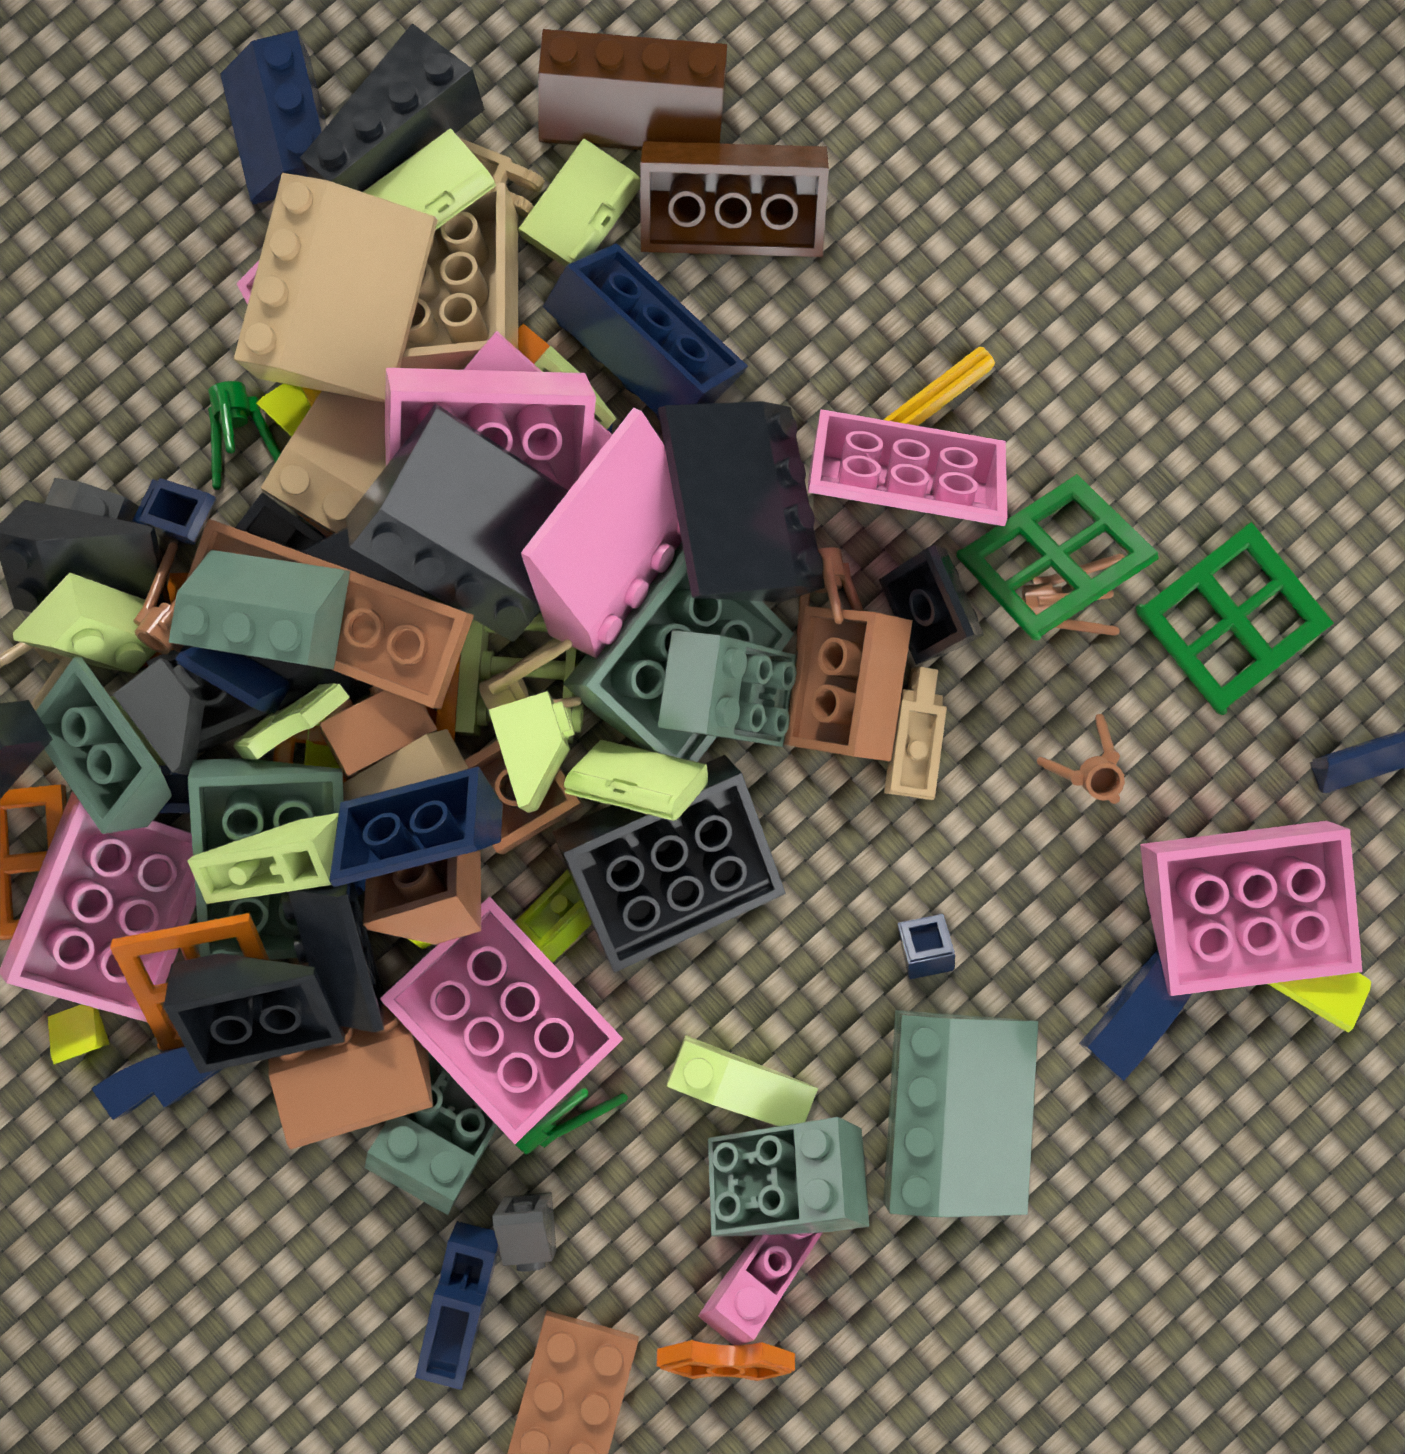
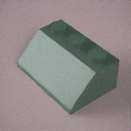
(262, 608)
(101, 753)

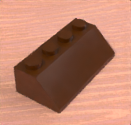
(629, 90)
(733, 198)

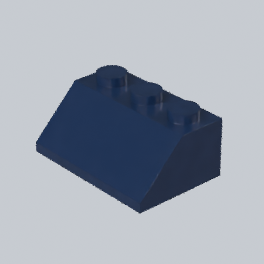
(272, 110)
(415, 826)

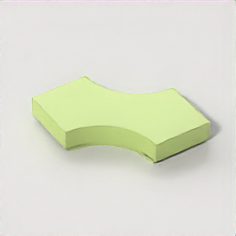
(290, 720)

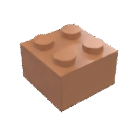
(373, 729)
(516, 823)

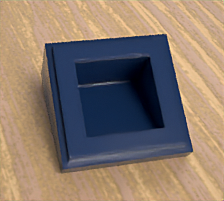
(926, 946)

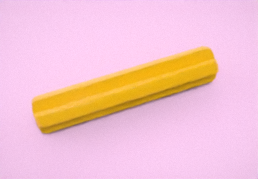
(944, 388)

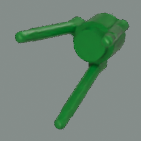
(230, 410)
(545, 1131)

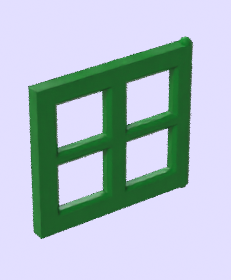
(1057, 556)
(1234, 617)

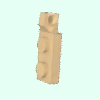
(917, 738)

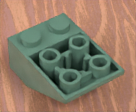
(727, 688)
(436, 1147)
(788, 1180)

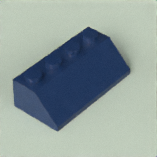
(641, 331)

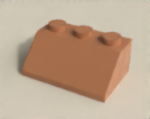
(848, 683)
(427, 901)
(351, 1083)

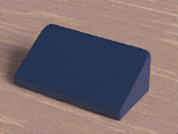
(237, 676)
(1360, 762)

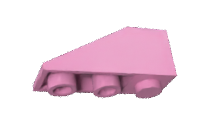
(756, 1285)

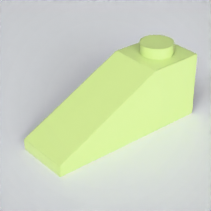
(269, 862)
(739, 1084)

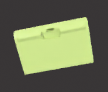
(437, 179)
(580, 205)
(637, 779)

